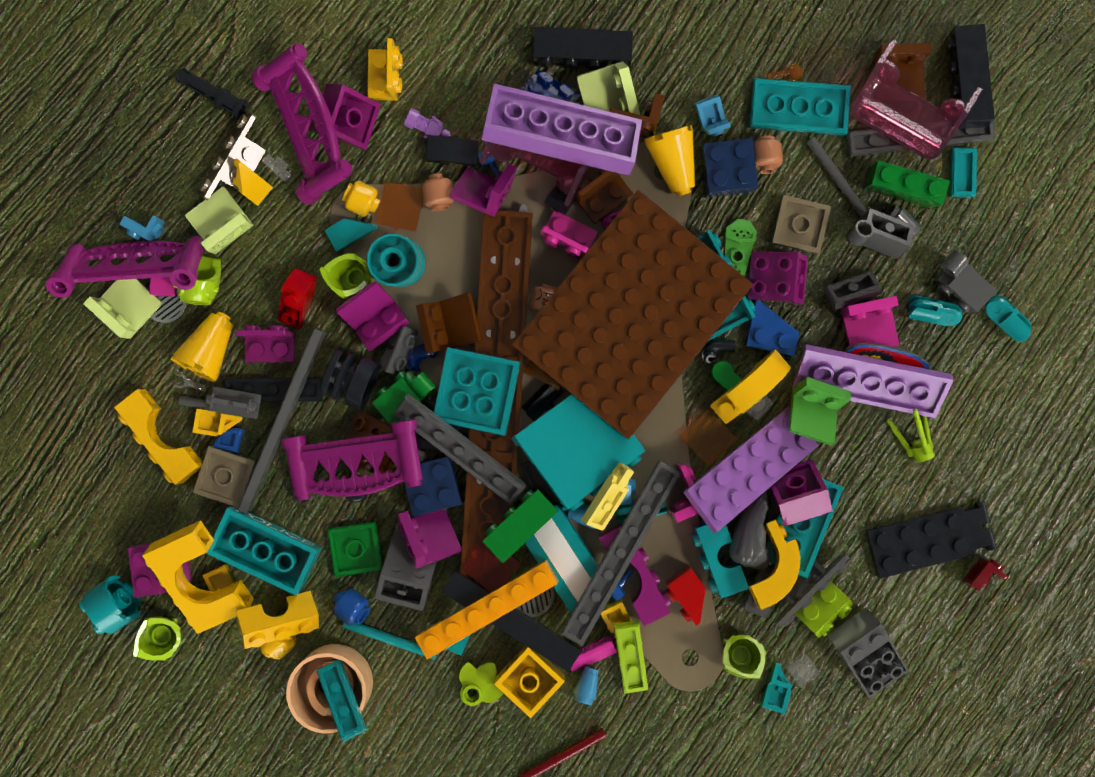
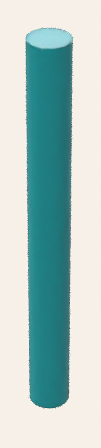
(386, 637)

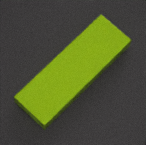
(631, 656)

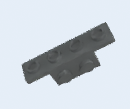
(804, 588)

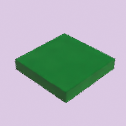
(355, 549)

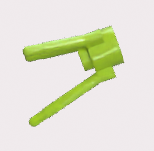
(923, 447)

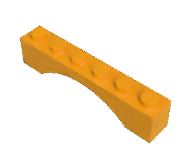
(486, 609)

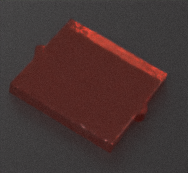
(488, 568)

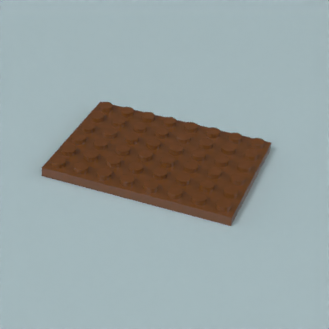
(632, 314)

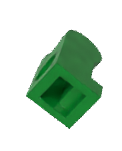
(723, 375)

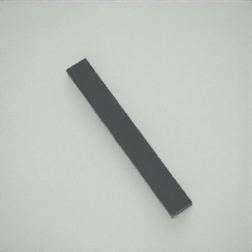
(282, 420)
(620, 552)

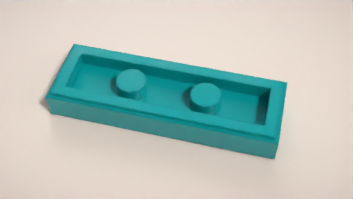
(341, 700)

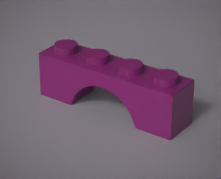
(648, 600)

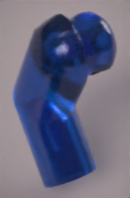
(417, 354)

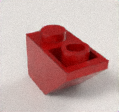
(296, 298)
(689, 592)

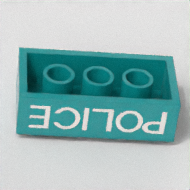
(264, 550)

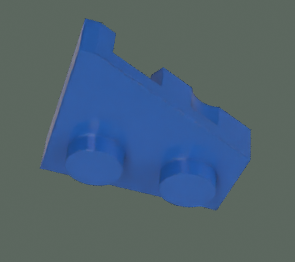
(771, 332)

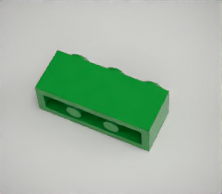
(906, 185)
(519, 525)

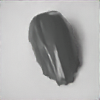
(750, 536)

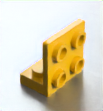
(384, 73)

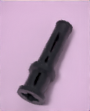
(221, 97)

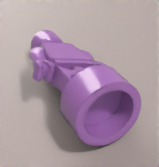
(431, 127)

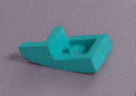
(348, 231)
(777, 691)

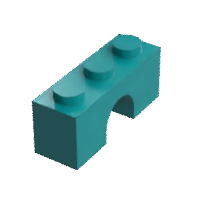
(724, 579)

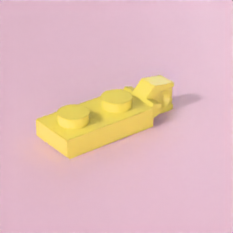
(608, 497)

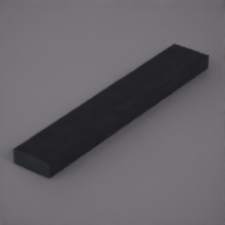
(517, 624)

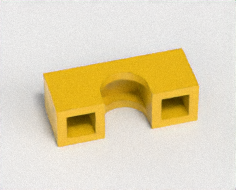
(258, 628)

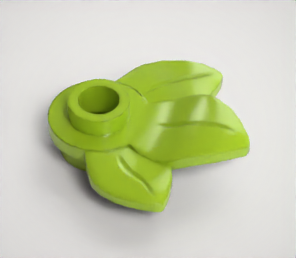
(482, 681)

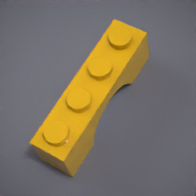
(140, 414)

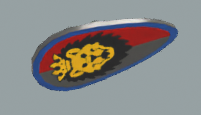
(888, 353)

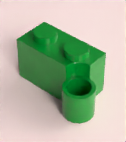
(389, 399)

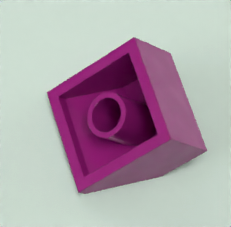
(351, 115)
(801, 494)
(143, 578)

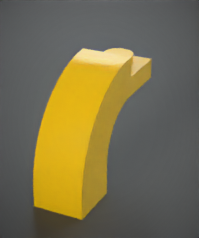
(752, 387)
(785, 572)

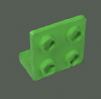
(815, 410)

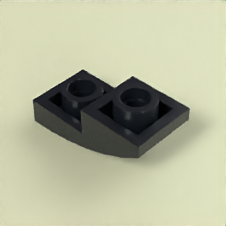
(451, 150)

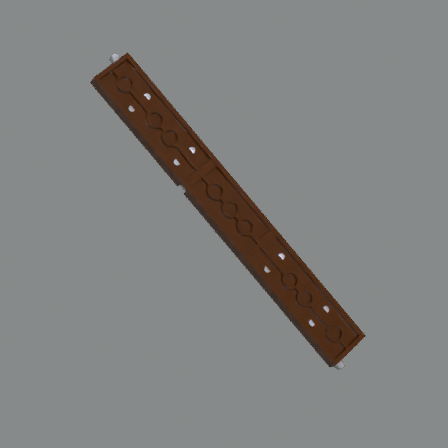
(500, 322)

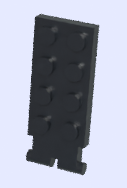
(929, 540)

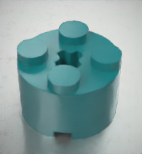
(110, 605)

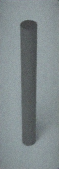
(837, 176)

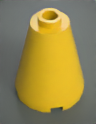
(674, 158)
(205, 347)

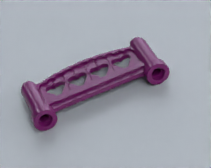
(277, 78)
(180, 268)
(399, 446)

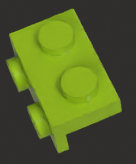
(825, 610)

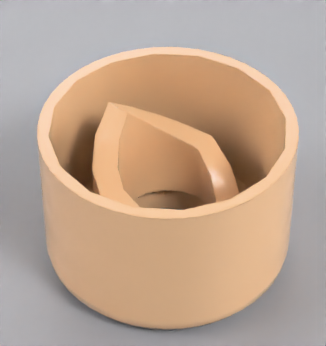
(303, 691)

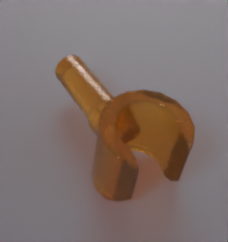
(794, 72)

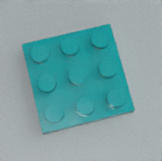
(477, 391)

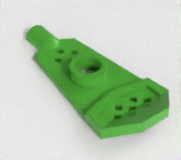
(739, 243)

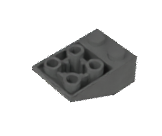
(400, 580)
(868, 652)

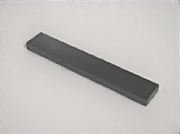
(872, 142)
(461, 449)

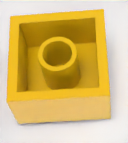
(529, 680)

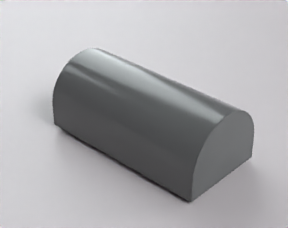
(852, 290)

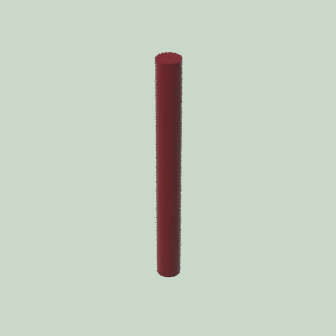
(565, 754)

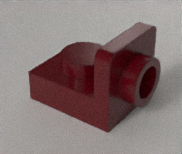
(980, 573)

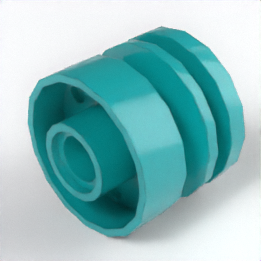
(382, 256)

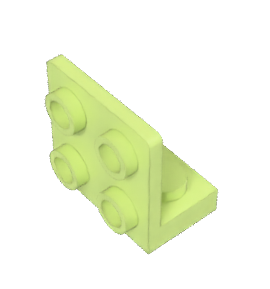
(609, 89)
(218, 220)
(124, 307)

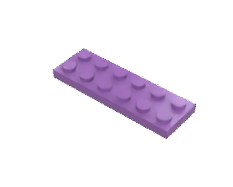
(876, 380)
(748, 471)

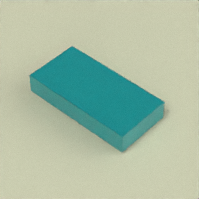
(963, 172)

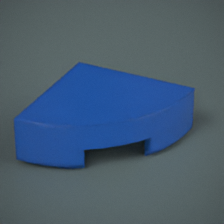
(230, 440)

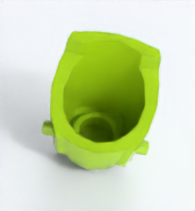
(347, 275)
(206, 285)
(157, 638)
(743, 656)

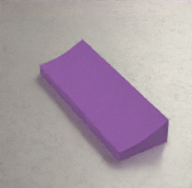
(562, 129)

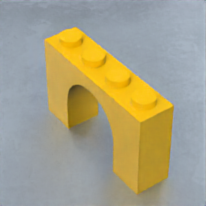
(200, 607)

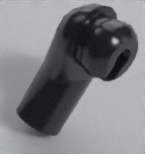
(715, 348)

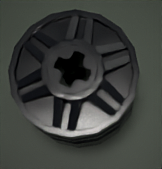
(344, 376)

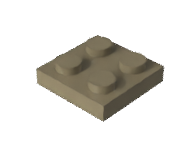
(800, 224)
(224, 476)

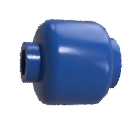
(351, 607)

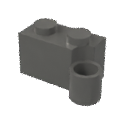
(881, 233)
(963, 283)

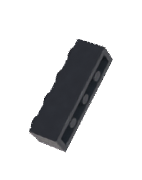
(581, 47)
(971, 70)

